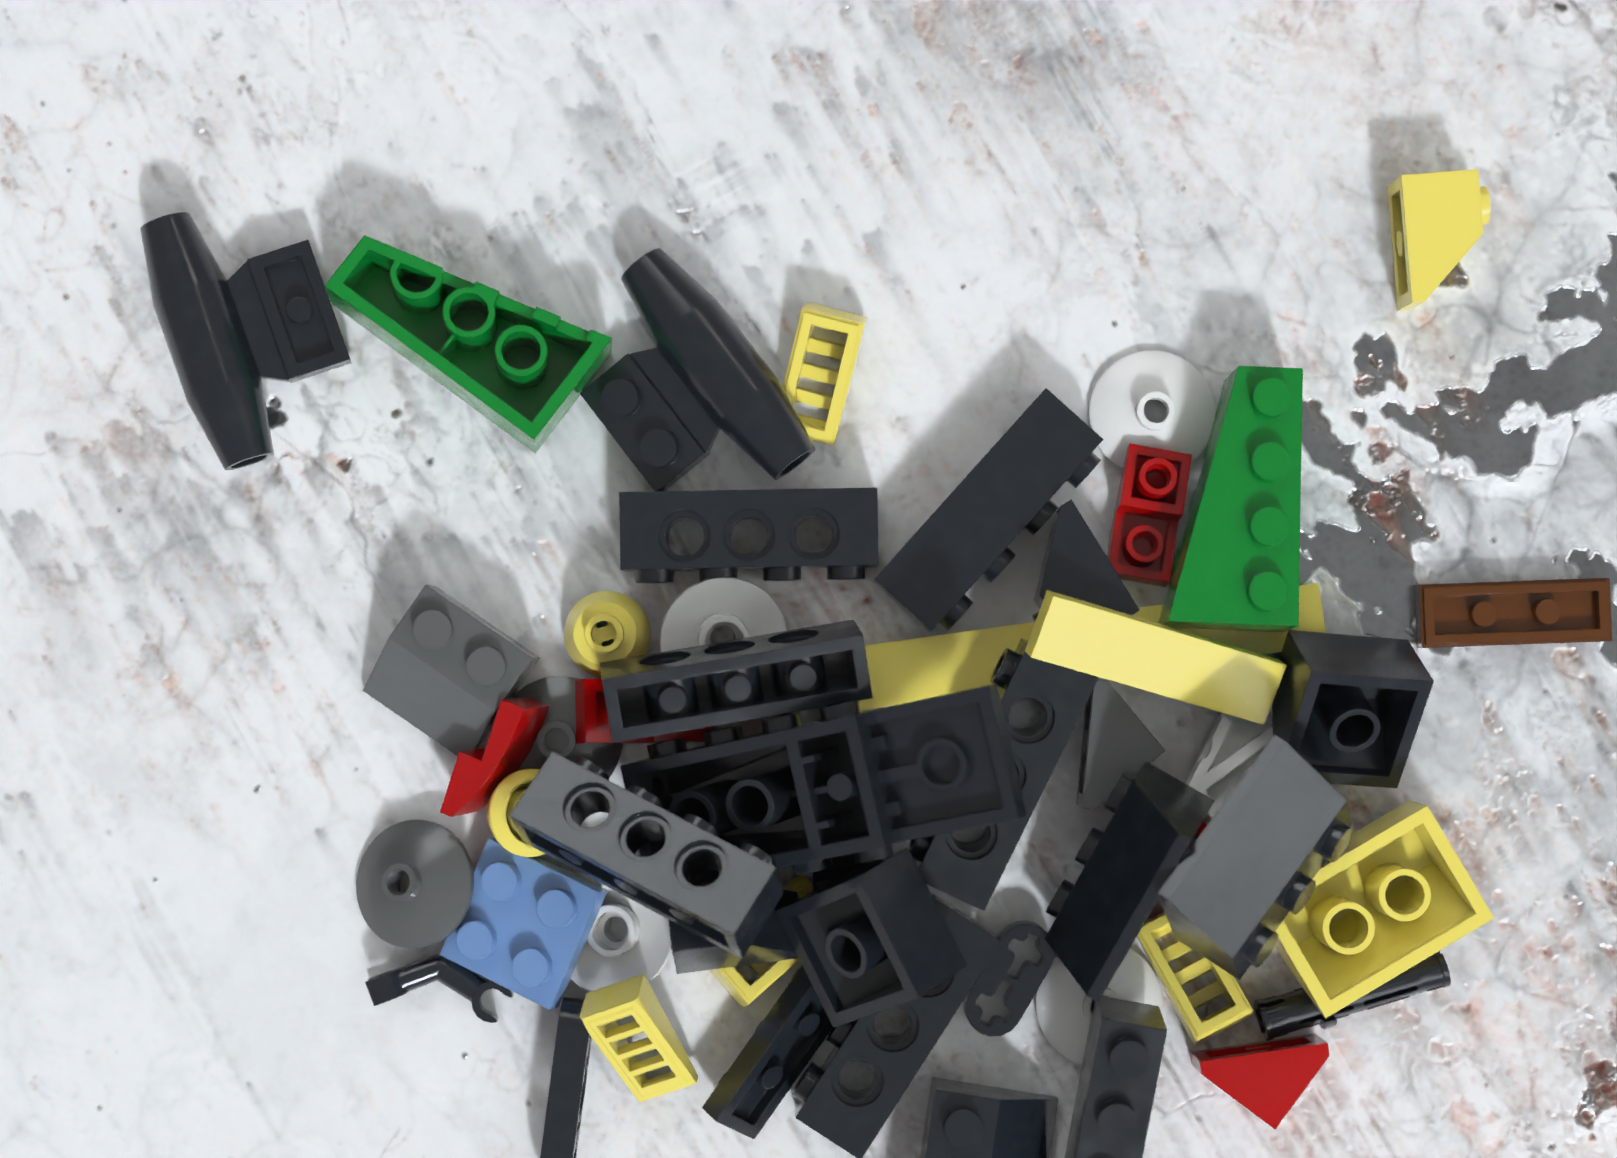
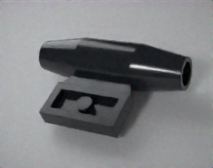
(232, 332)
(699, 379)

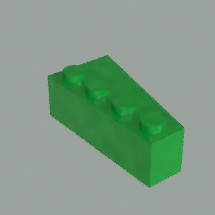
(488, 350)
(1244, 516)

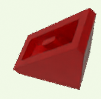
(1264, 1074)

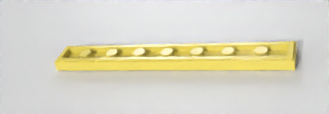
(966, 659)

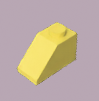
(1432, 228)

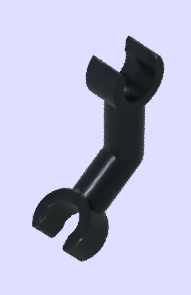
(431, 969)

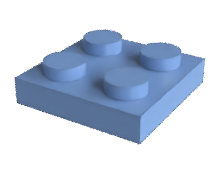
(525, 924)

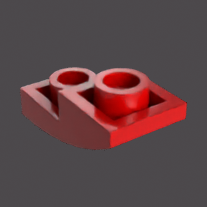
(1148, 514)

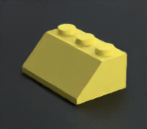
(1380, 909)

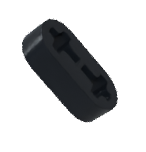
(1021, 987)

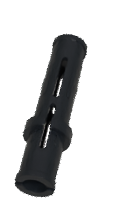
(1296, 1010)

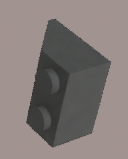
(448, 670)

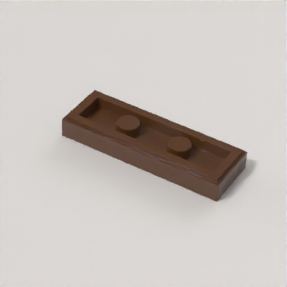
(1513, 612)

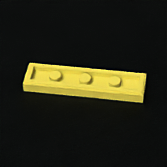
(1155, 657)

